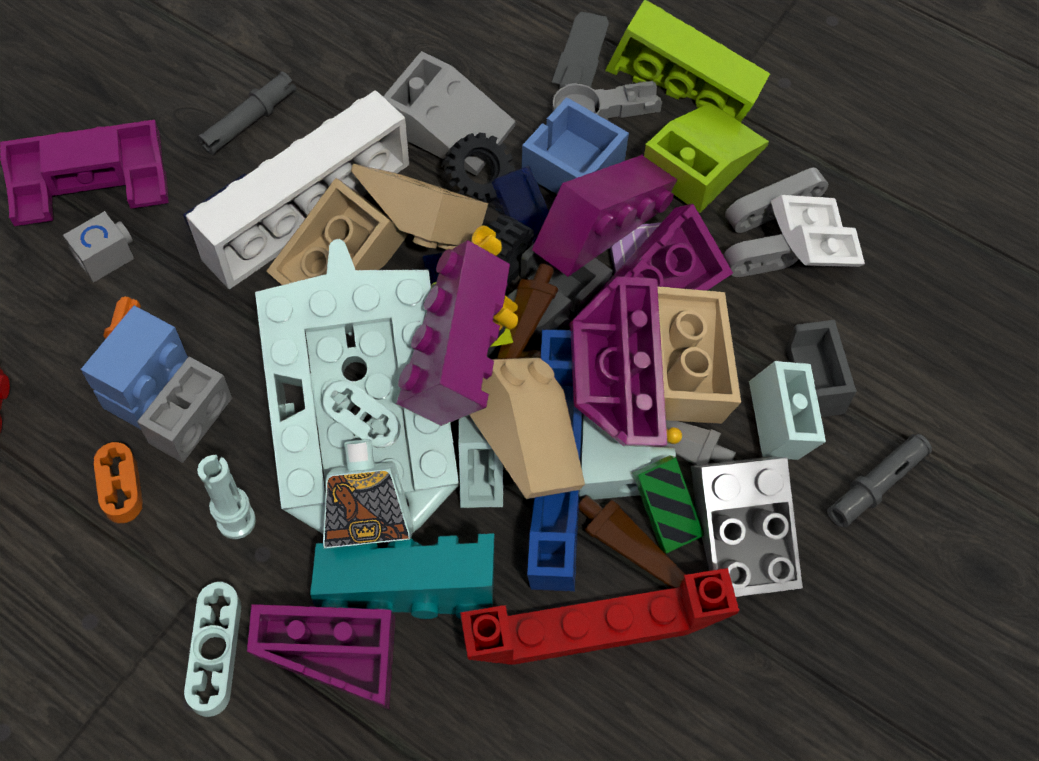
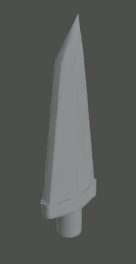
(699, 444)

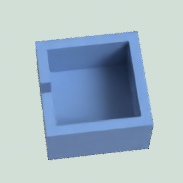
(576, 145)
(134, 364)

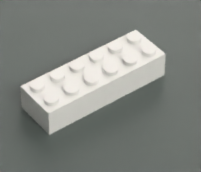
(264, 209)

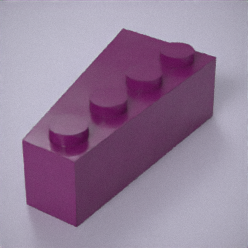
(601, 210)
(455, 336)

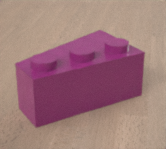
(329, 645)

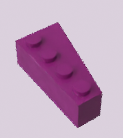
(677, 255)

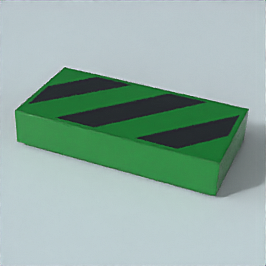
(668, 504)

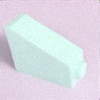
(478, 468)

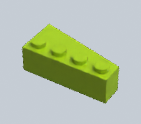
(686, 63)

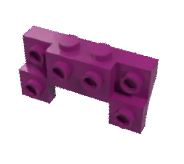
(82, 162)

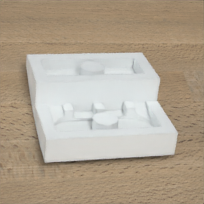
(816, 231)

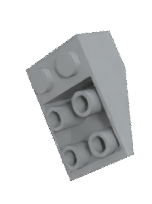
(445, 107)
(749, 523)

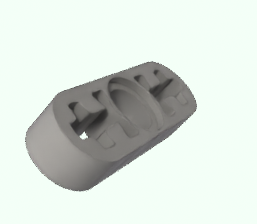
(757, 207)

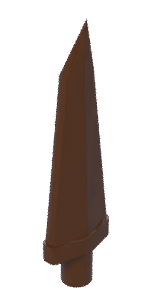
(532, 301)
(620, 533)

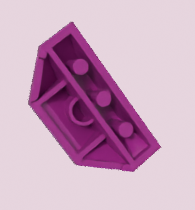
(620, 363)

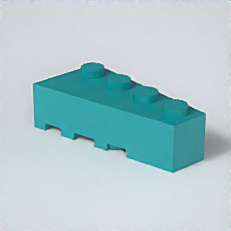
(406, 576)

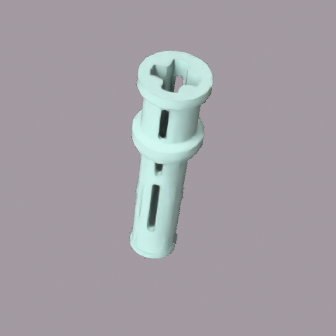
(228, 503)

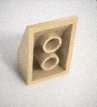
(423, 209)
(343, 216)
(697, 356)
(530, 427)

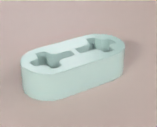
(368, 406)

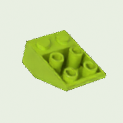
(704, 153)

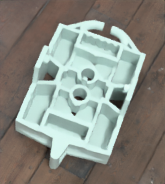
(383, 314)

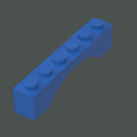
(556, 515)

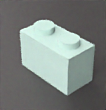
(787, 410)

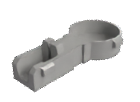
(622, 101)

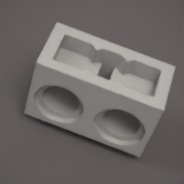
(185, 409)

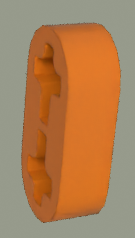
(108, 483)

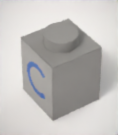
(100, 245)

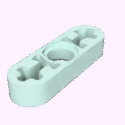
(222, 681)

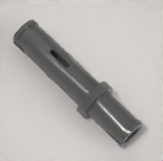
(258, 104)
(868, 490)

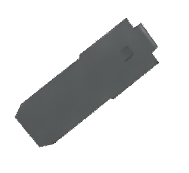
(582, 50)

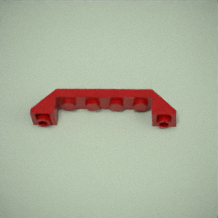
(601, 624)

